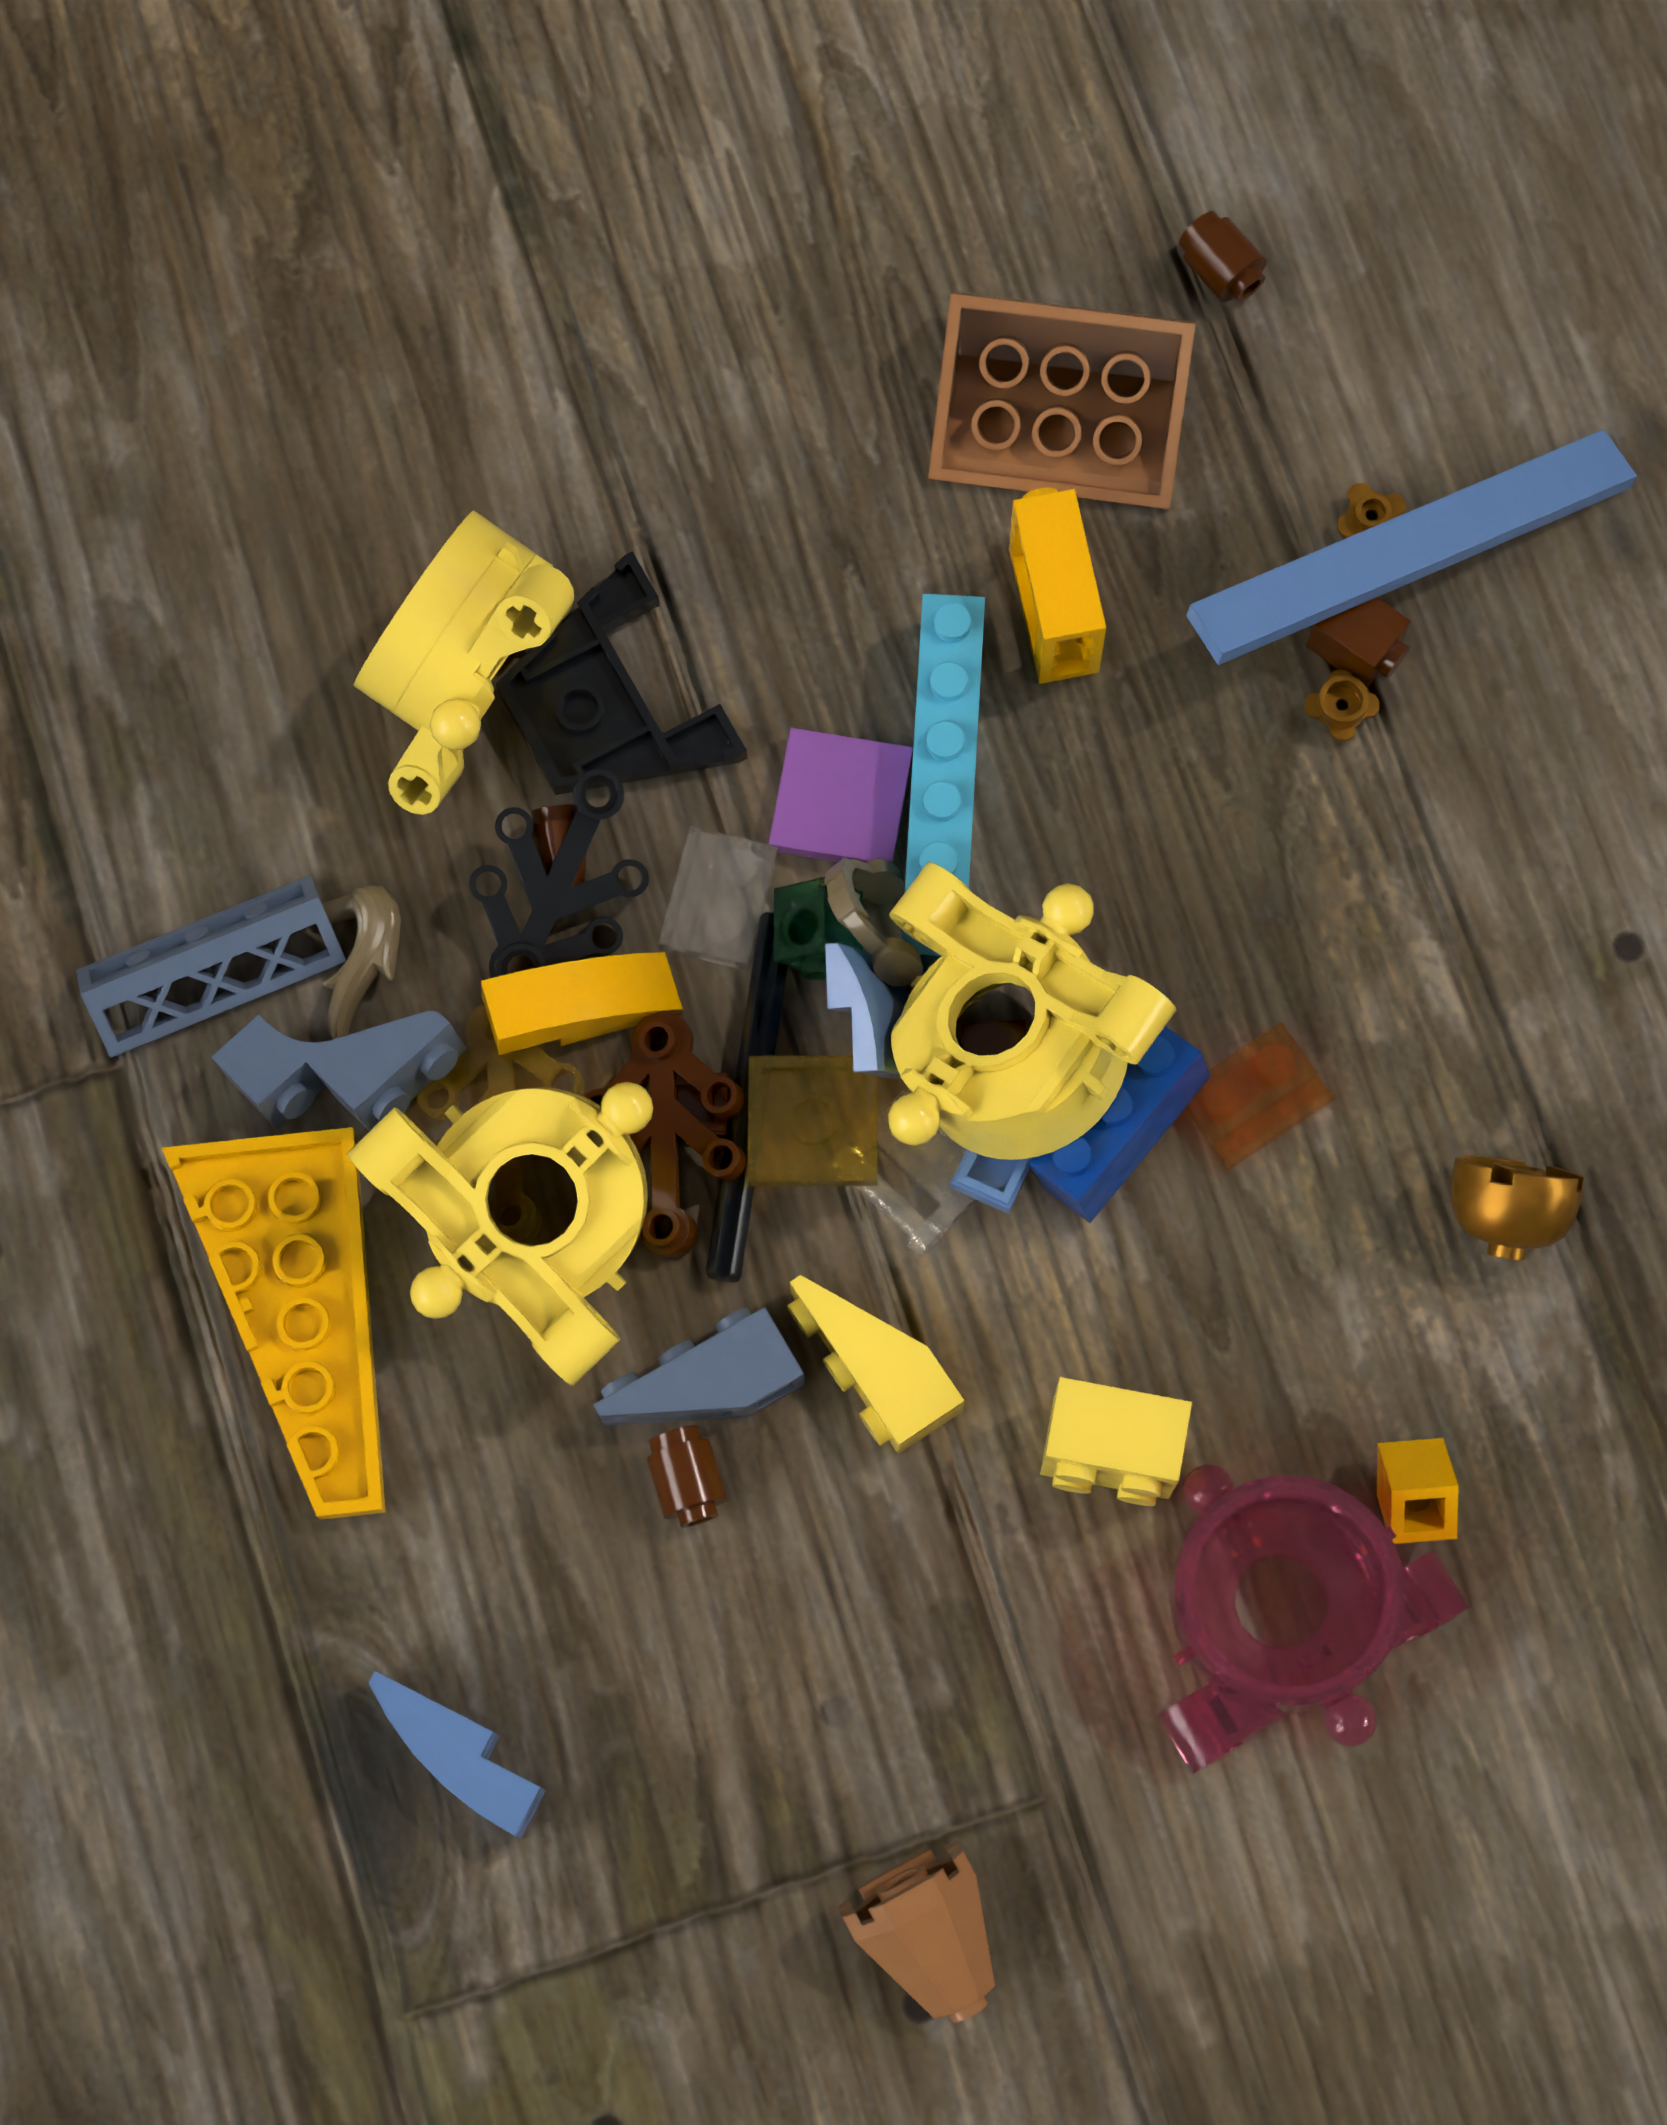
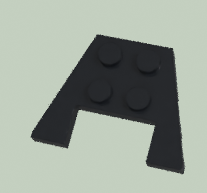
(584, 708)

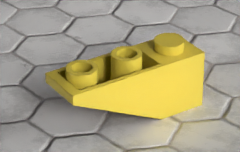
(889, 1370)

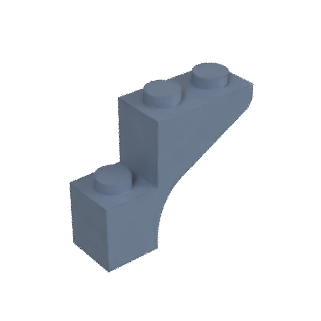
(362, 1070)

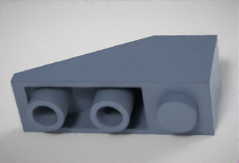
(718, 1379)

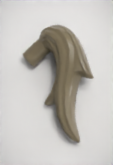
(373, 950)

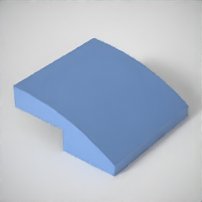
(873, 1007)

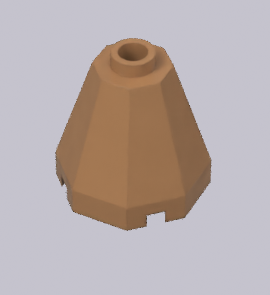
(928, 1932)

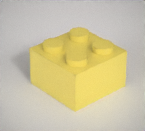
(1115, 1441)

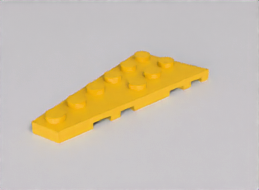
(293, 1269)

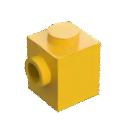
(1417, 1490)

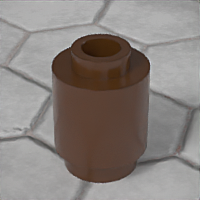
(1223, 257)
(686, 1476)

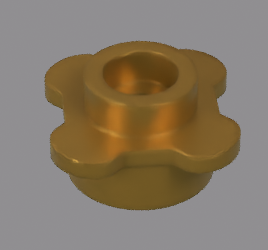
(1365, 500)
(1346, 688)

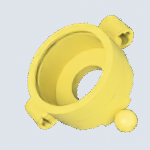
(449, 641)
(1066, 1065)
(537, 1283)

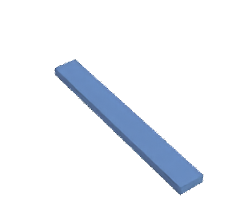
(1409, 547)

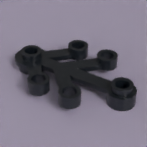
(552, 894)

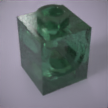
(805, 925)

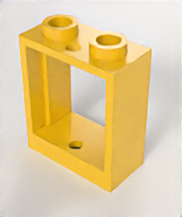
(1056, 585)

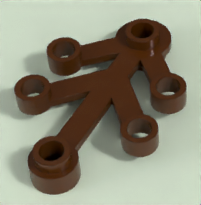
(674, 1120)

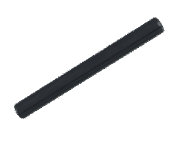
(757, 1039)

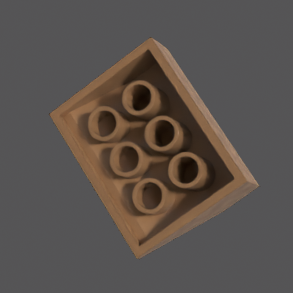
(1061, 399)

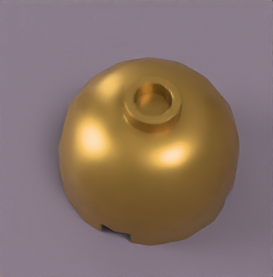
(1514, 1203)

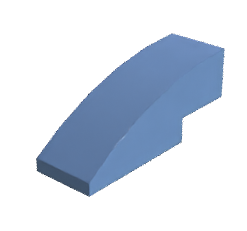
(458, 1756)

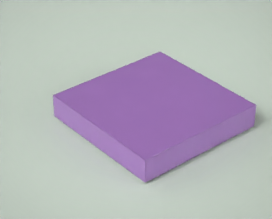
(840, 797)

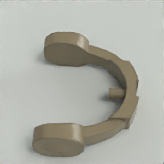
(882, 884)

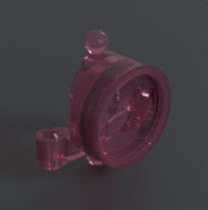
(1368, 1610)

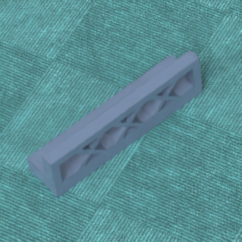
(202, 945)

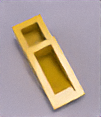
(577, 999)

